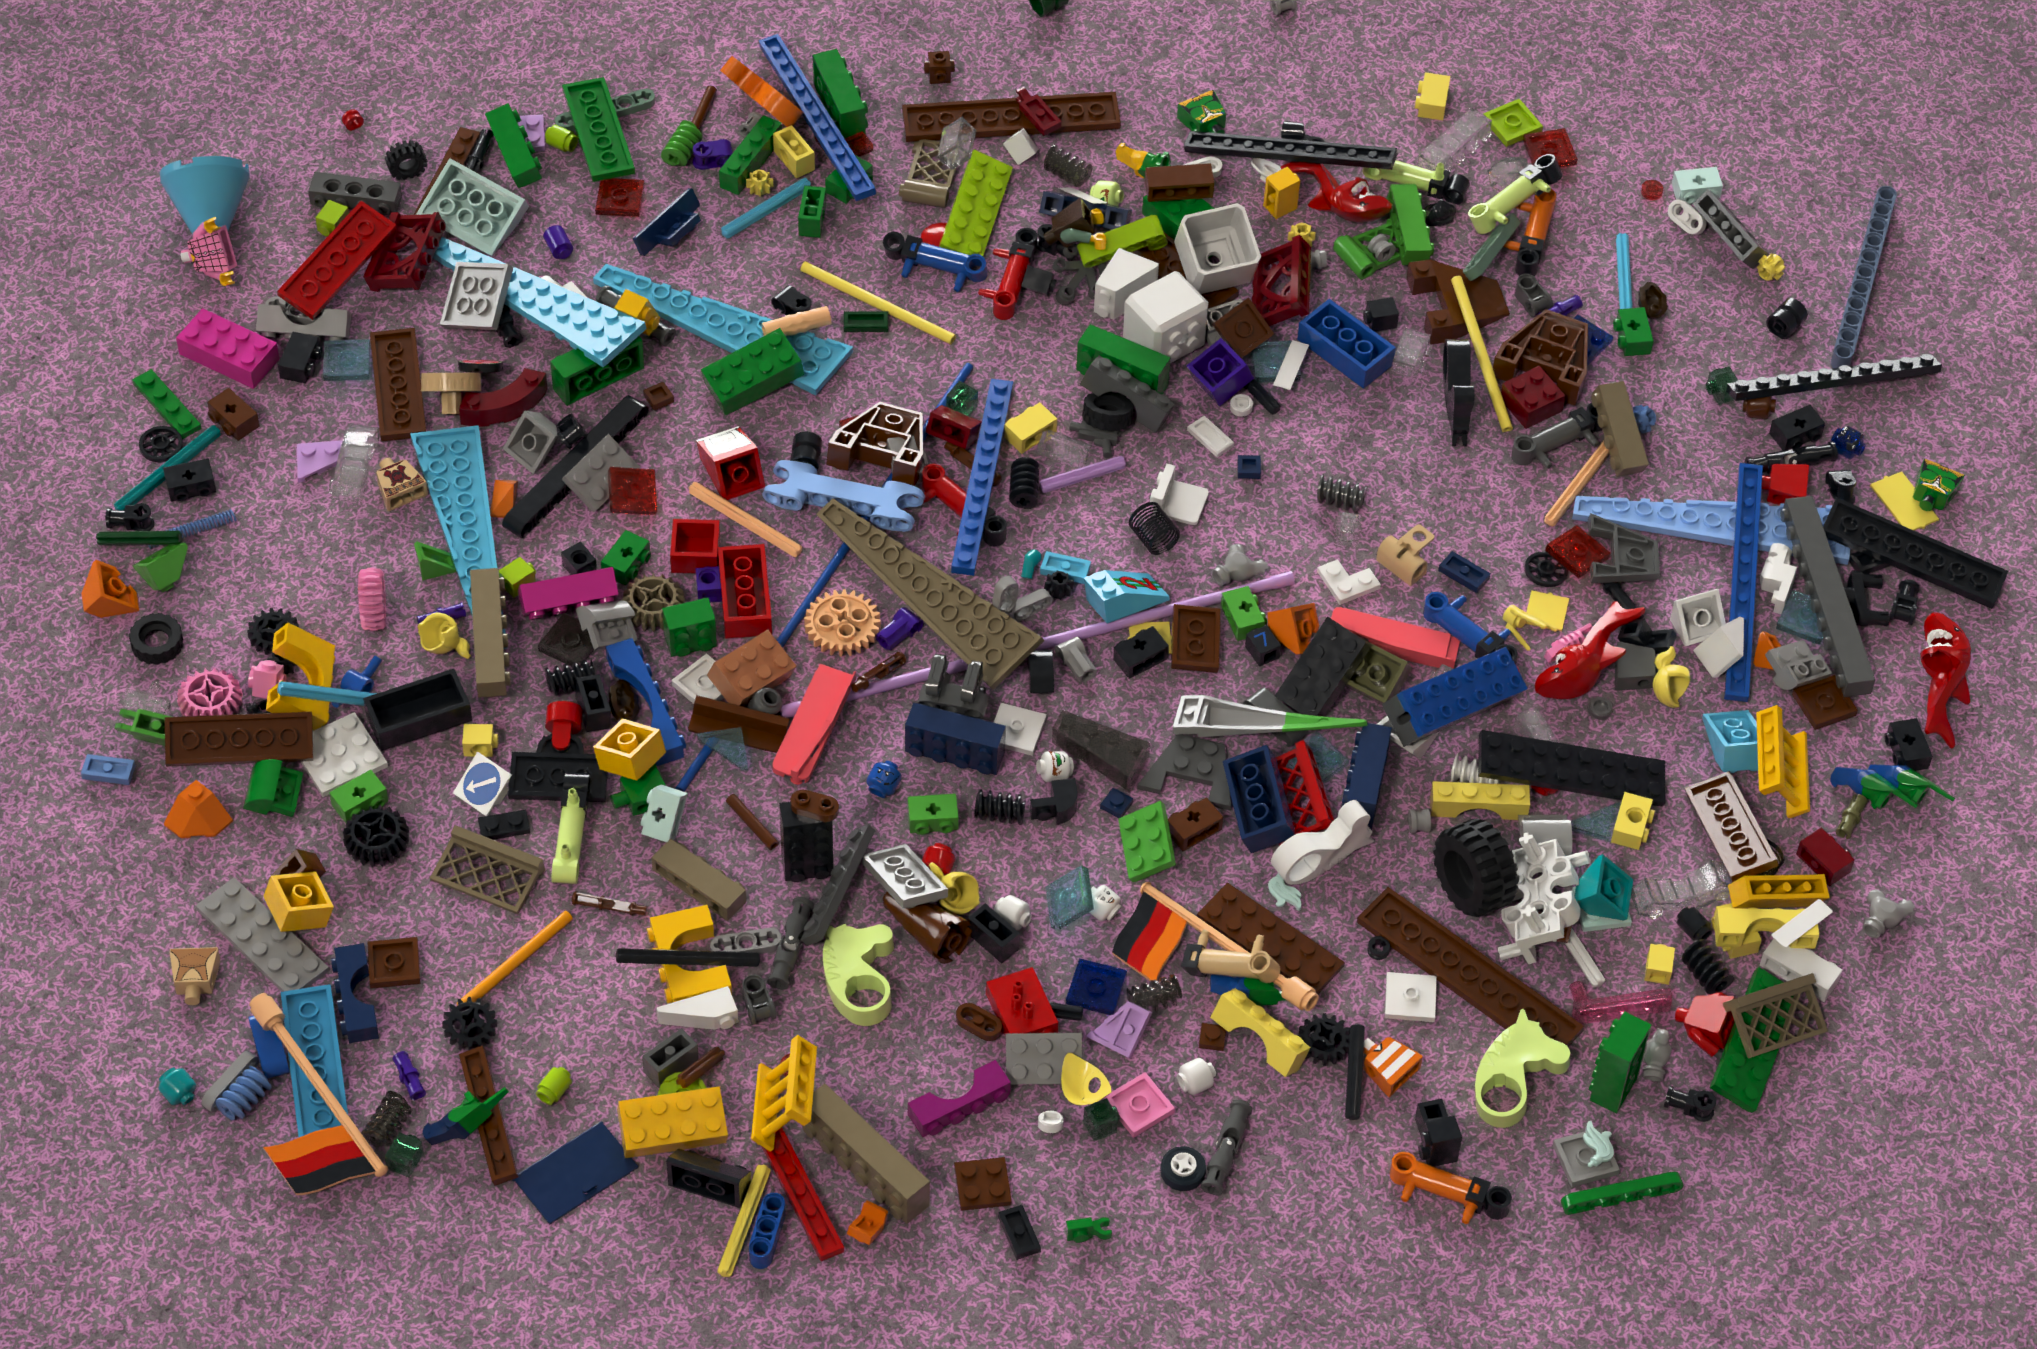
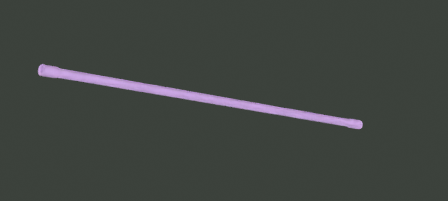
(1274, 582)

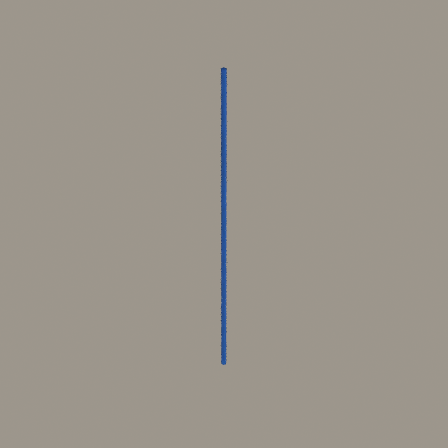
(811, 597)

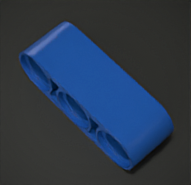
(269, 1049)
(768, 1220)

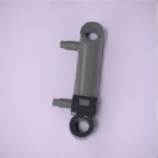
(1578, 426)

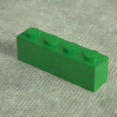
(513, 145)
(749, 155)

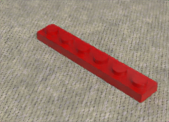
(803, 1198)

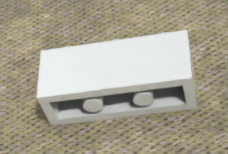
(1798, 962)

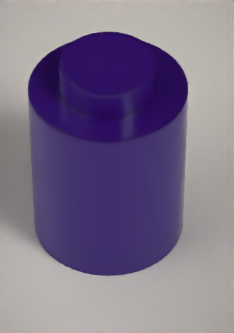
(558, 242)

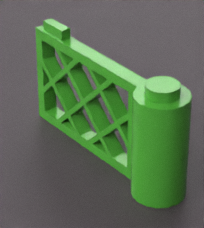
(1358, 256)

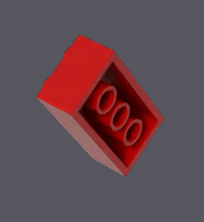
(744, 590)

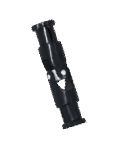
(1807, 455)

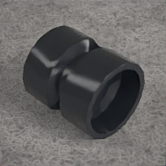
(1787, 318)
(807, 448)

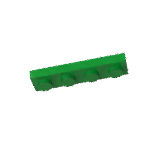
(166, 403)

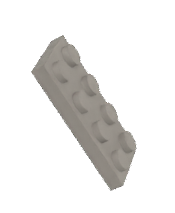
(905, 876)

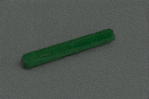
(139, 538)

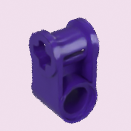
(713, 152)

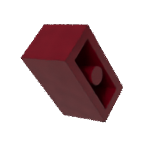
(953, 426)
(1825, 856)

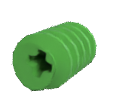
(681, 144)

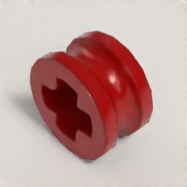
(352, 119)

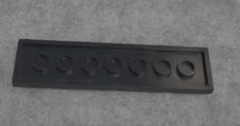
(1914, 553)
(1569, 767)

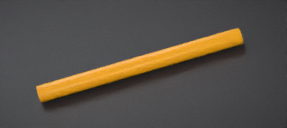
(519, 957)

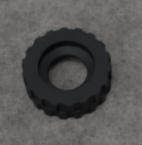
(1108, 411)
(152, 623)

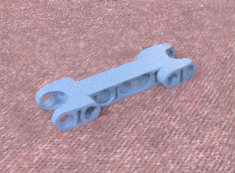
(880, 504)

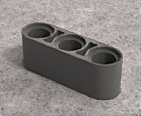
(1265, 699)

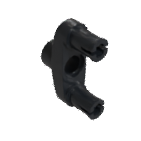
(1857, 598)

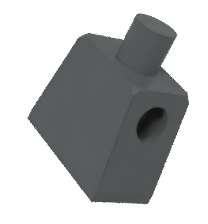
(1635, 668)

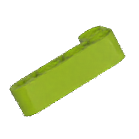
(1129, 237)

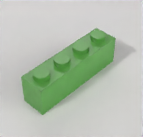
(1409, 223)

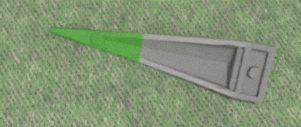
(1219, 717)

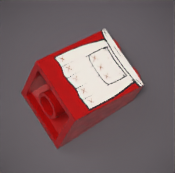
(732, 463)

